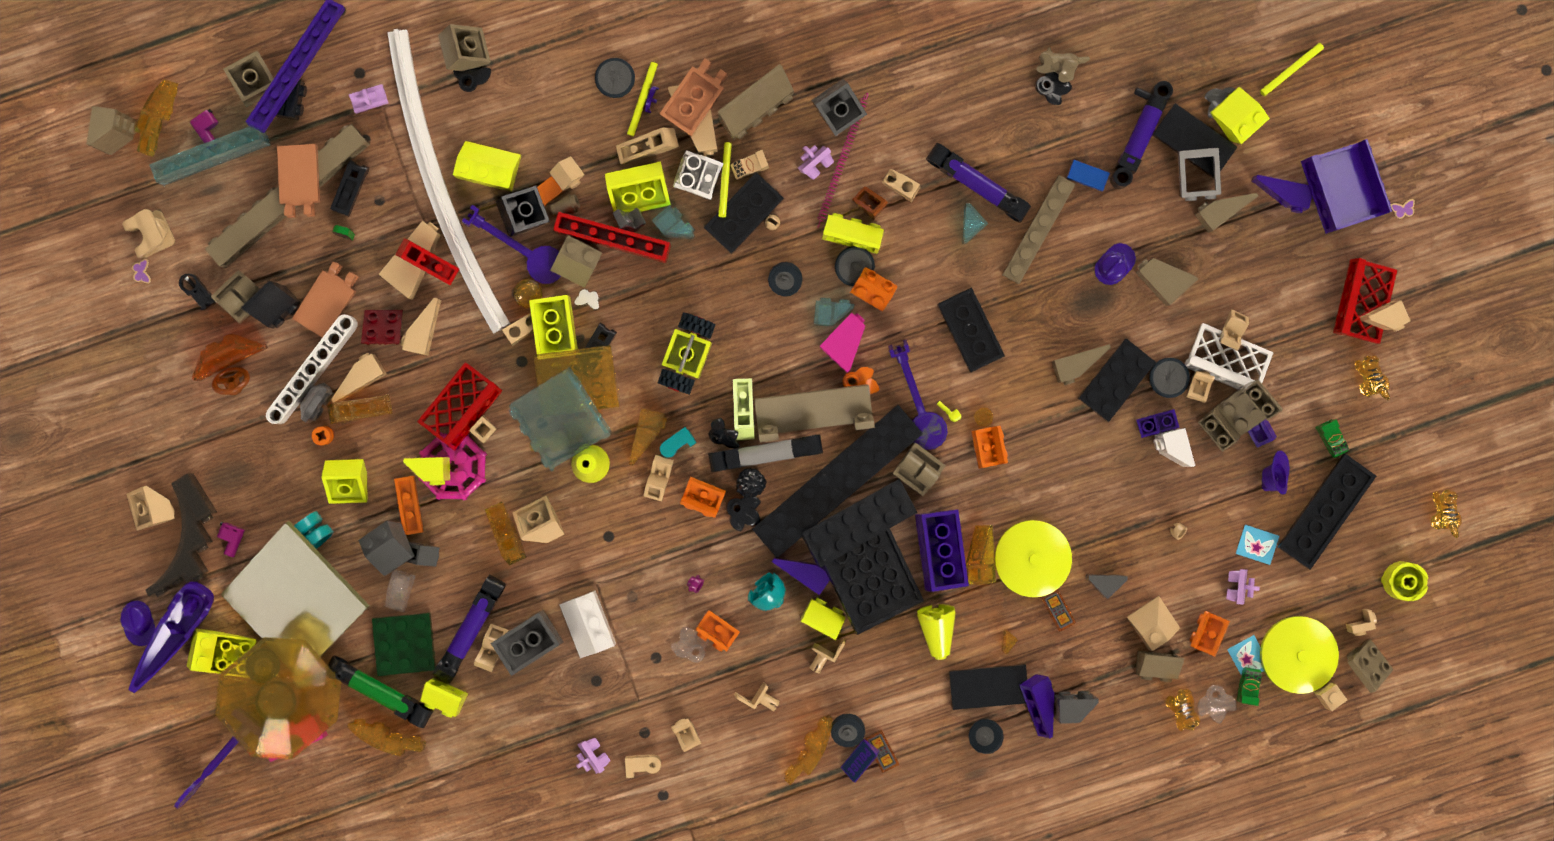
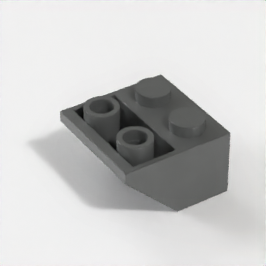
(1073, 707)

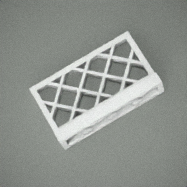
(1220, 373)

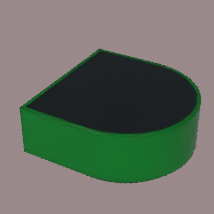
(343, 232)

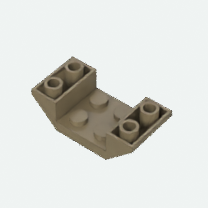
(1239, 414)

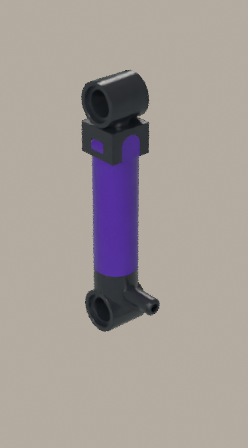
(1142, 133)
(955, 167)
(469, 629)

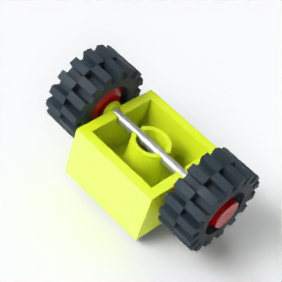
(686, 353)

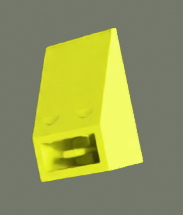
(216, 650)

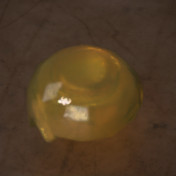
(527, 290)

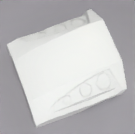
(702, 174)

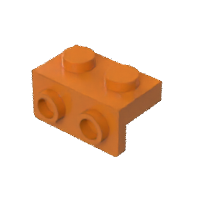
(874, 289)
(989, 447)
(702, 497)
(716, 630)
(1209, 633)

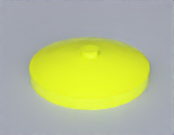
(1033, 558)
(1299, 654)

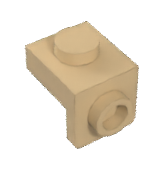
(1200, 386)
(1360, 628)
(686, 734)

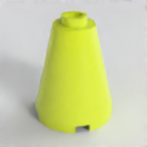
(598, 465)
(937, 628)

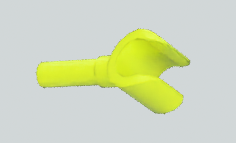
(954, 415)

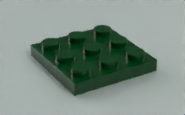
(403, 644)

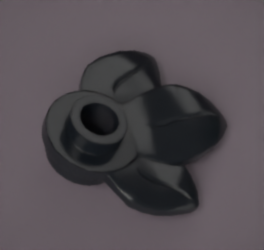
(476, 75)
(1055, 88)
(721, 435)
(745, 514)

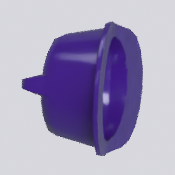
(1115, 264)
(1276, 475)
(137, 623)

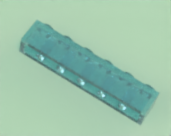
(208, 155)

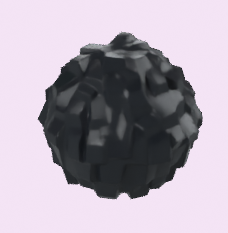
(750, 483)

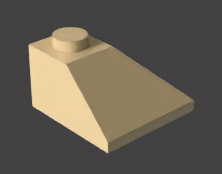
(149, 508)
(538, 522)
(1154, 623)

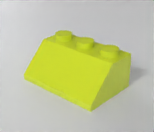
(487, 166)
(638, 188)
(853, 233)
(553, 324)

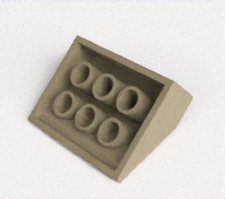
(756, 103)

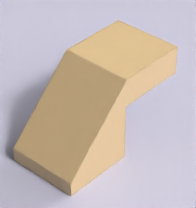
(1234, 329)
(482, 429)
(658, 478)
(487, 655)

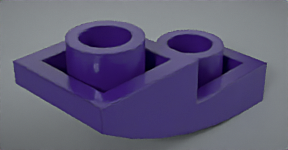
(1157, 423)

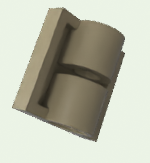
(235, 294)
(919, 469)
(1369, 665)

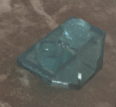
(671, 224)
(829, 313)

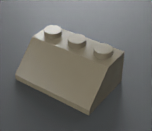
(109, 129)

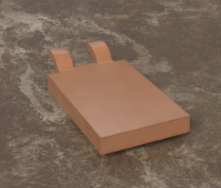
(694, 98)
(298, 178)
(326, 300)

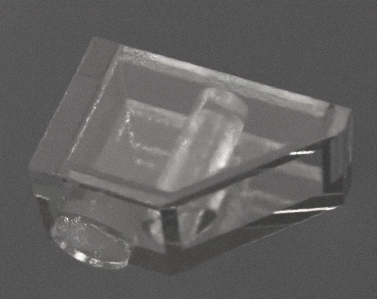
(399, 590)

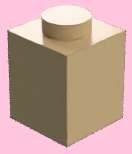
(567, 173)
(1330, 696)

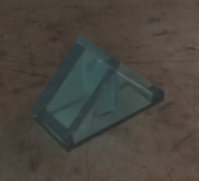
(972, 223)

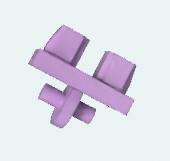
(368, 98)
(822, 155)
(1239, 595)
(597, 763)

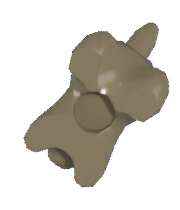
(1063, 64)

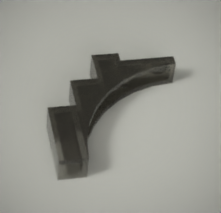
(194, 538)

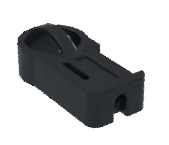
(199, 291)

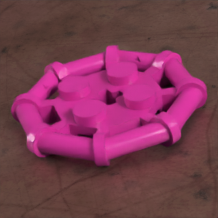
(460, 474)

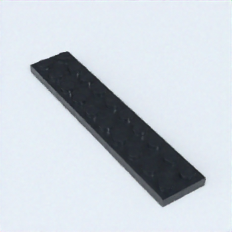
(837, 481)

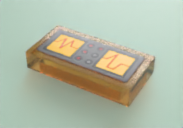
(1058, 610)
(886, 758)

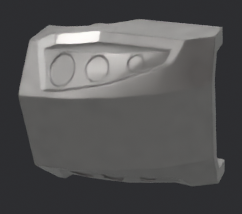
(313, 401)

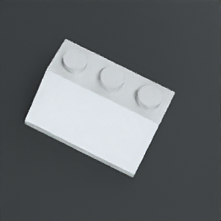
(587, 624)

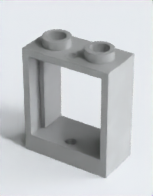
(1209, 194)

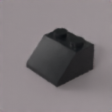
(522, 211)

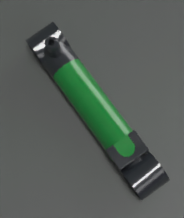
(402, 705)

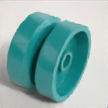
(312, 532)

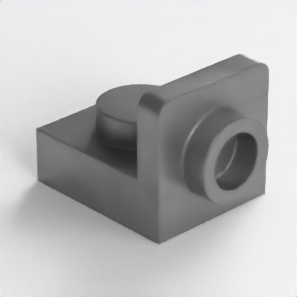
(629, 221)

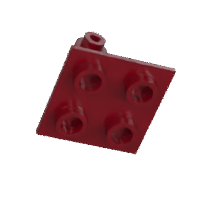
(382, 327)

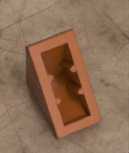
(870, 202)

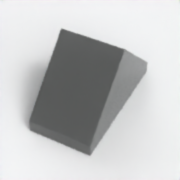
(1106, 584)

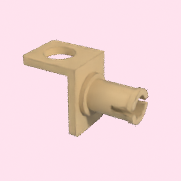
(824, 655)
(760, 697)

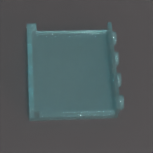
(559, 419)

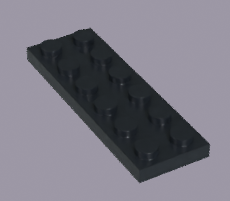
(1326, 511)
(858, 523)

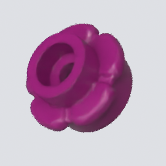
(695, 584)

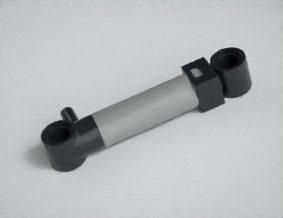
(765, 453)

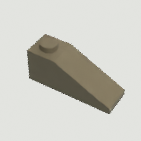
(1219, 211)
(1074, 366)

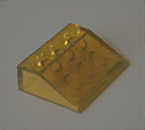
(591, 366)

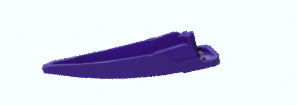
(174, 629)

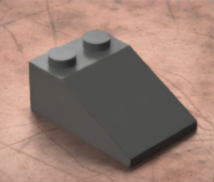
(527, 642)

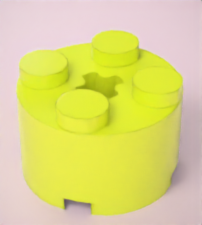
(1394, 581)

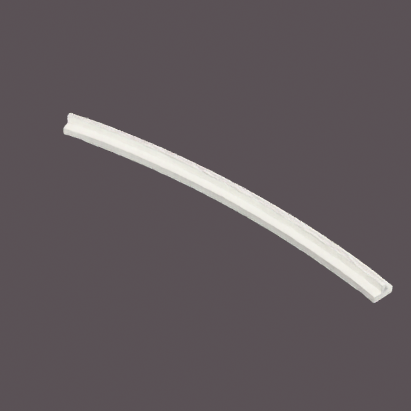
(435, 183)

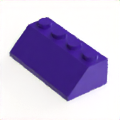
(941, 550)

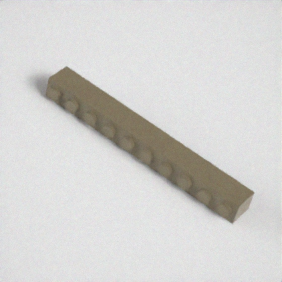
(269, 211)

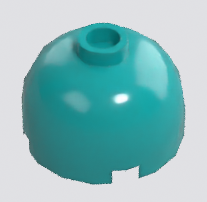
(768, 593)

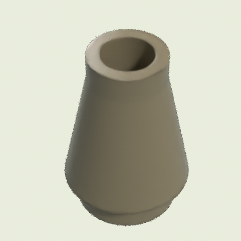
(566, 205)

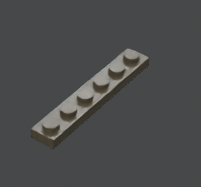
(1038, 229)

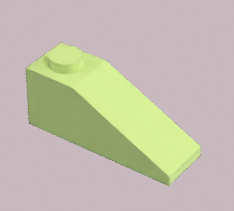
(743, 408)

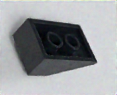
(272, 304)

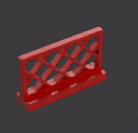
(1351, 294)
(473, 413)

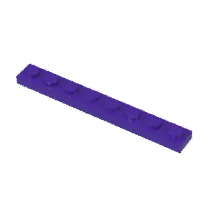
(295, 65)

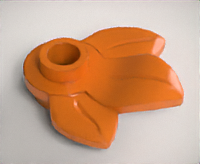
(862, 376)

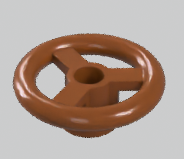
(231, 383)

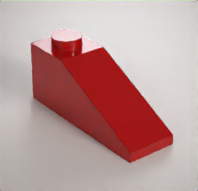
(427, 261)

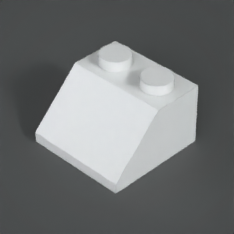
(1175, 446)

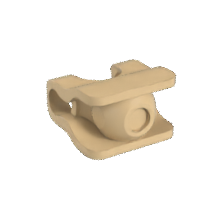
(154, 229)

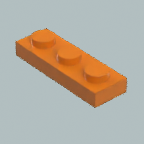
(409, 505)

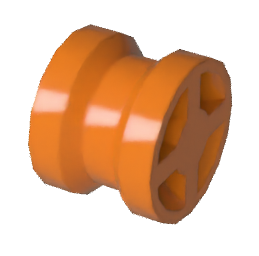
(326, 434)

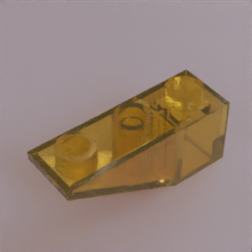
(980, 559)

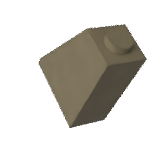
(1165, 280)

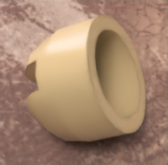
(771, 226)
(1179, 531)

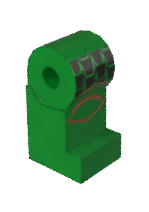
(1332, 438)
(1249, 686)

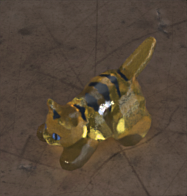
(1373, 379)
(1447, 513)
(1184, 709)

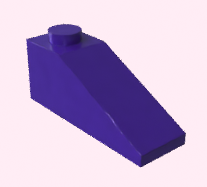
(1287, 193)
(806, 573)
(1040, 703)

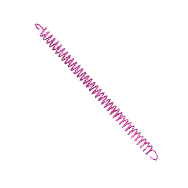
(834, 179)

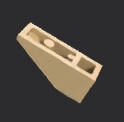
(647, 145)
(420, 333)
(361, 375)

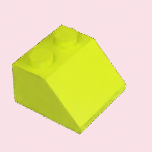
(1239, 116)
(431, 469)
(345, 481)
(823, 618)
(443, 697)

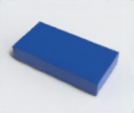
(1088, 175)

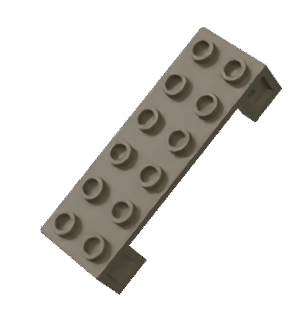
(813, 411)

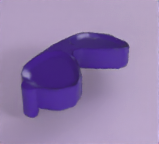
(650, 99)

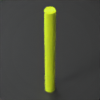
(1293, 68)
(642, 99)
(725, 179)

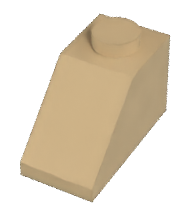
(1388, 317)

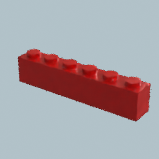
(612, 237)

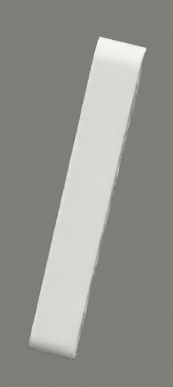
(303, 373)

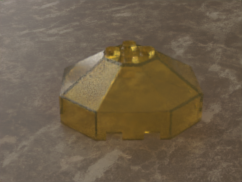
(278, 698)

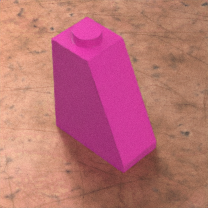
(844, 341)

